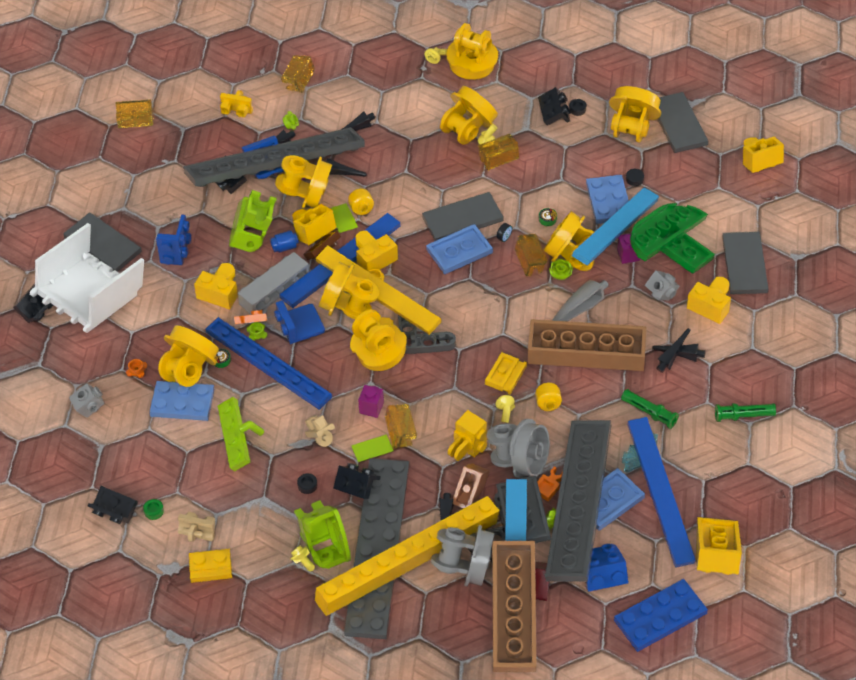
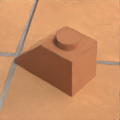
(470, 485)

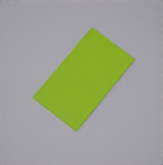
(344, 218)
(372, 448)

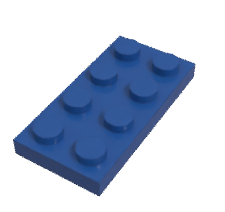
(660, 615)

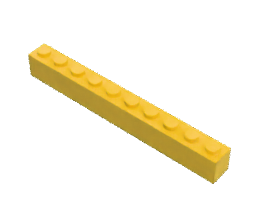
(401, 557)

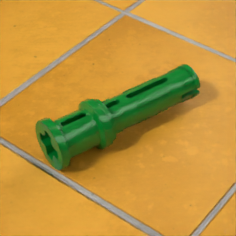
(657, 412)
(735, 412)

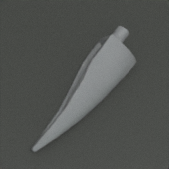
(582, 300)

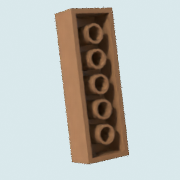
(587, 345)
(514, 606)

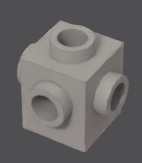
(662, 285)
(87, 400)

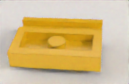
(505, 373)
(210, 565)

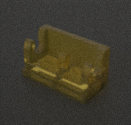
(298, 73)
(134, 113)
(498, 151)
(530, 253)
(400, 425)

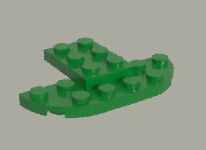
(666, 232)

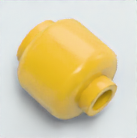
(361, 201)
(548, 395)

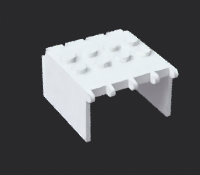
(82, 284)

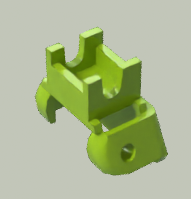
(253, 214)
(322, 525)

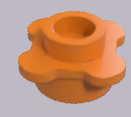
(136, 364)

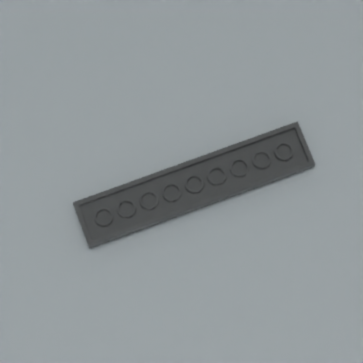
(271, 157)
(578, 501)
(378, 532)

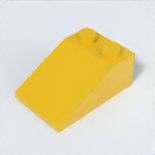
(718, 546)

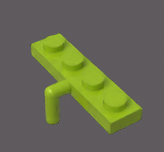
(234, 433)

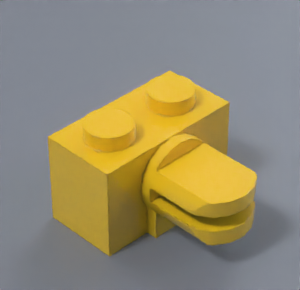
(762, 153)
(313, 223)
(373, 252)
(218, 287)
(710, 300)
(469, 436)

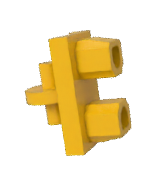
(237, 103)

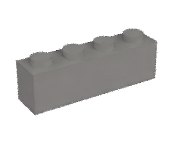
(267, 287)

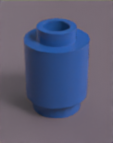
(284, 241)

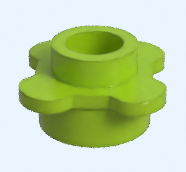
(290, 120)
(256, 331)

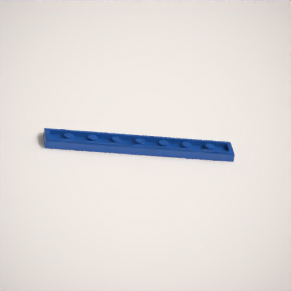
(320, 275)
(269, 363)
(661, 492)

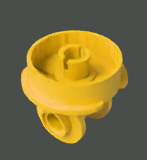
(471, 53)
(475, 106)
(634, 110)
(293, 185)
(560, 240)
(361, 292)
(377, 341)
(186, 356)

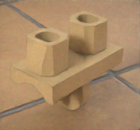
(319, 429)
(196, 527)

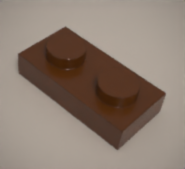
(330, 240)

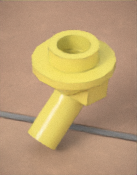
(433, 55)
(487, 136)
(506, 404)
(300, 555)

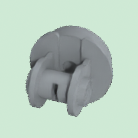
(520, 447)
(449, 557)

